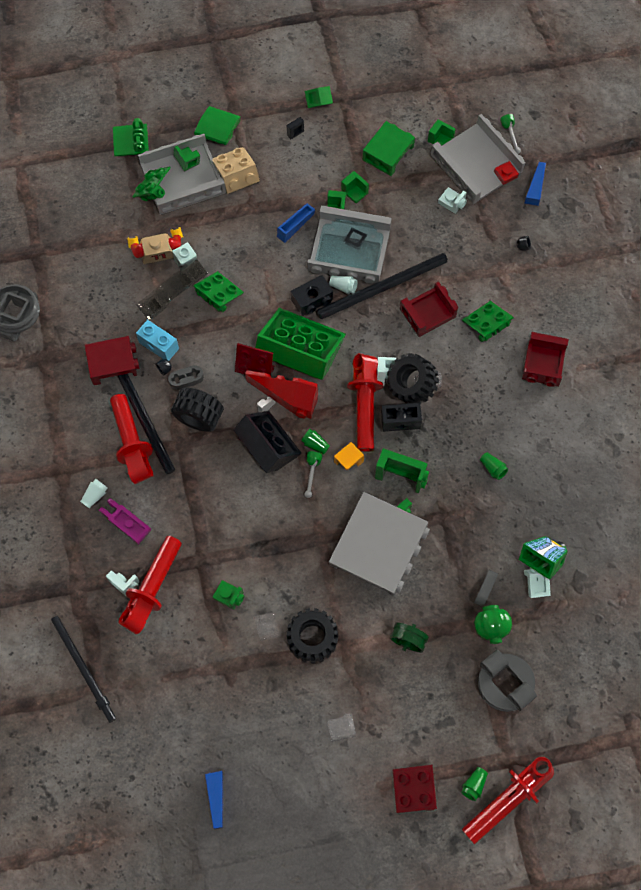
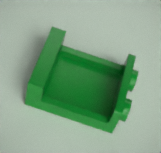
(388, 148)
(402, 466)

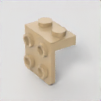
(236, 169)

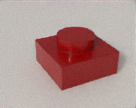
(506, 172)

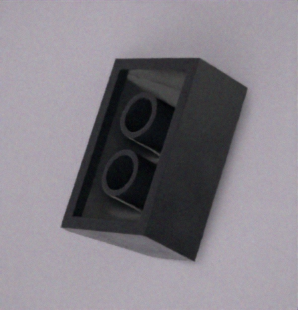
(266, 441)

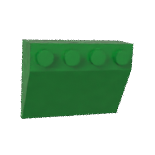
(300, 343)

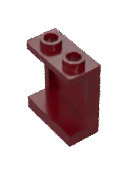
(429, 309)
(111, 358)
(544, 359)

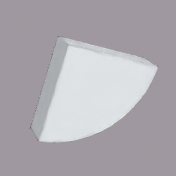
(265, 405)

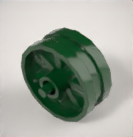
(409, 637)

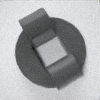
(23, 297)
(493, 666)

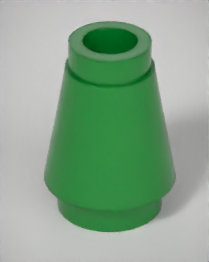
(315, 442)
(494, 466)
(474, 784)

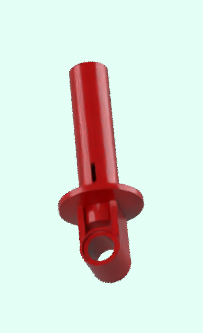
(365, 384)
(134, 452)
(144, 600)
(523, 787)

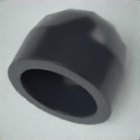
(524, 243)
(164, 366)

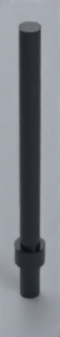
(102, 701)

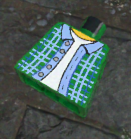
(544, 556)

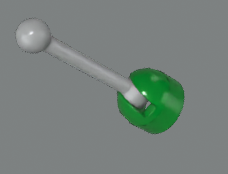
(508, 122)
(313, 460)

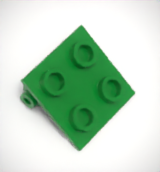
(130, 138)
(150, 187)
(217, 291)
(488, 320)

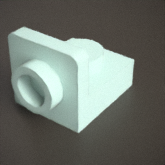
(452, 200)
(184, 254)
(383, 367)
(119, 580)
(537, 584)

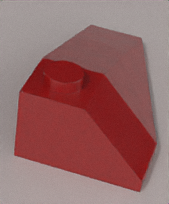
(296, 395)

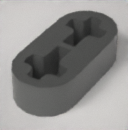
(186, 377)
(486, 588)

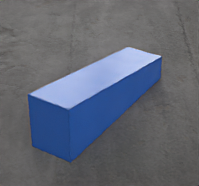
(534, 193)
(294, 223)
(215, 792)

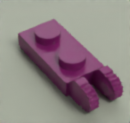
(126, 522)

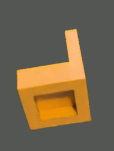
(349, 456)

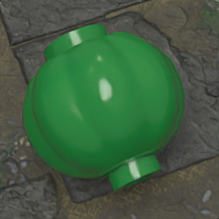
(493, 624)

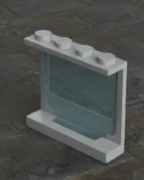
(340, 258)

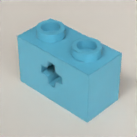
(157, 340)

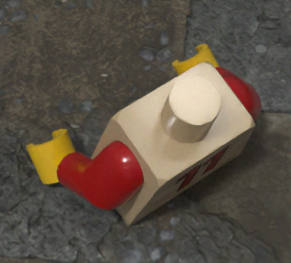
(156, 247)

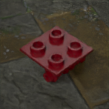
(253, 360)
(414, 789)

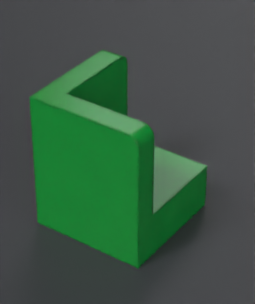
(318, 97)
(441, 133)
(186, 158)
(355, 187)
(336, 199)

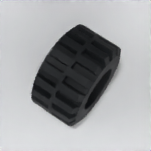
(403, 369)
(197, 409)
(308, 619)

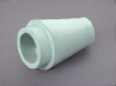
(344, 283)
(93, 493)

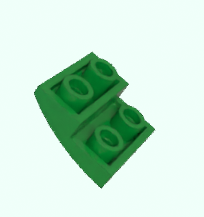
(217, 125)

